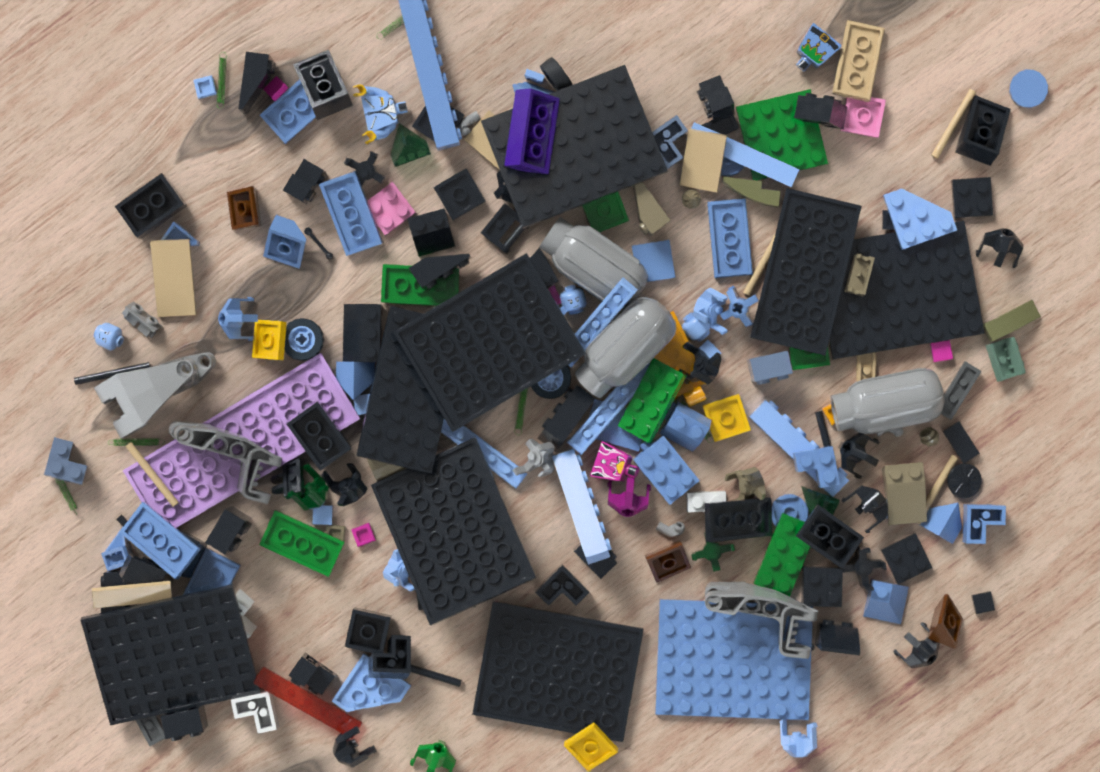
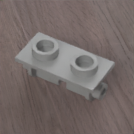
(135, 313)

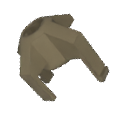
(750, 483)

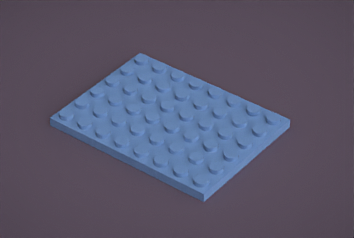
(728, 664)

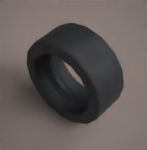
(555, 74)

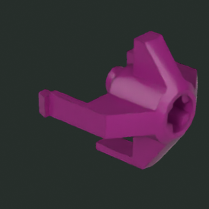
(627, 502)

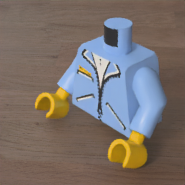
(379, 111)

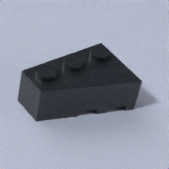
(566, 416)

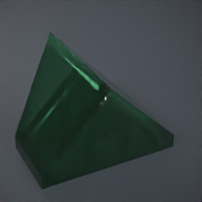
(408, 146)
(813, 498)

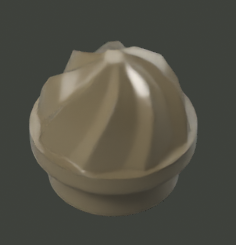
(691, 199)
(929, 436)

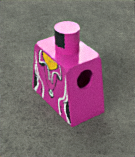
(613, 464)

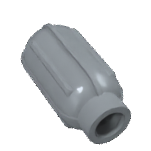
(592, 259)
(626, 346)
(889, 402)

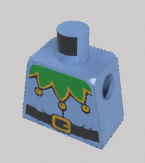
(816, 48)

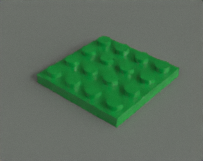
(774, 131)

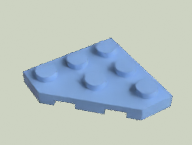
(916, 218)
(365, 692)

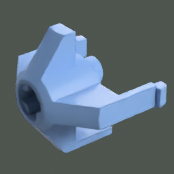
(708, 308)
(397, 569)
(798, 744)

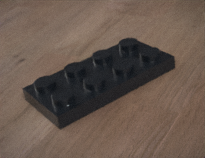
(738, 519)

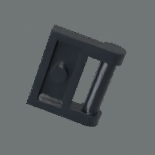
(499, 225)

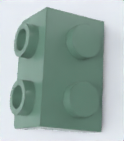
(1005, 359)

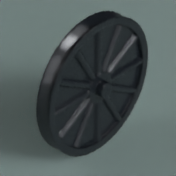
(964, 480)

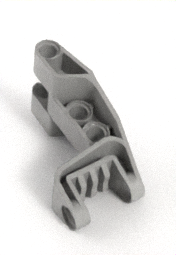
(147, 389)
(203, 437)
(733, 598)

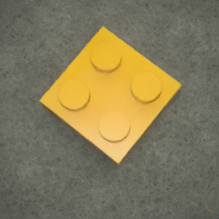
(269, 339)
(726, 417)
(591, 747)

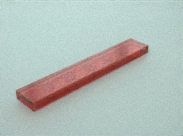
(305, 701)

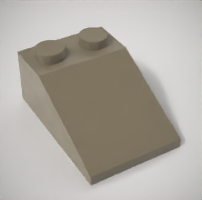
(649, 211)
(905, 493)

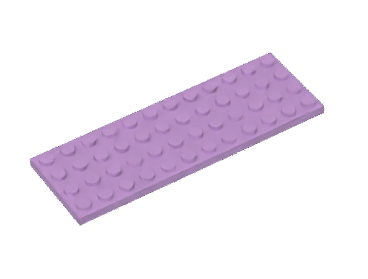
(205, 477)

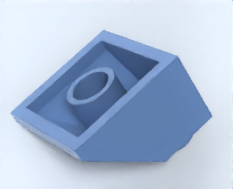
(285, 242)
(886, 601)

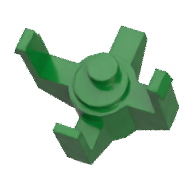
(435, 755)

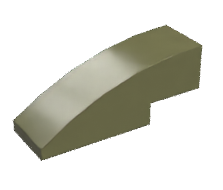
(752, 191)
(1011, 321)

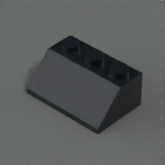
(362, 332)

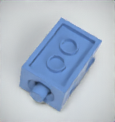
(665, 469)

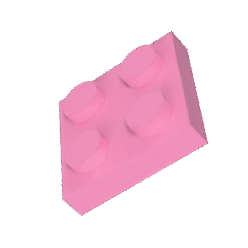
(864, 117)
(390, 208)

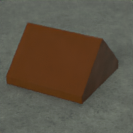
(244, 208)
(668, 561)
(946, 623)

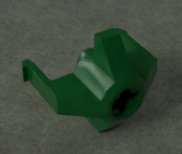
(315, 492)
(712, 551)

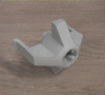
(539, 456)

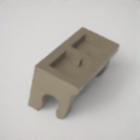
(859, 275)

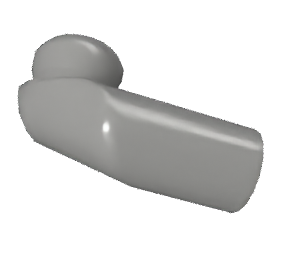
(467, 121)

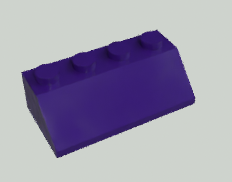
(532, 131)

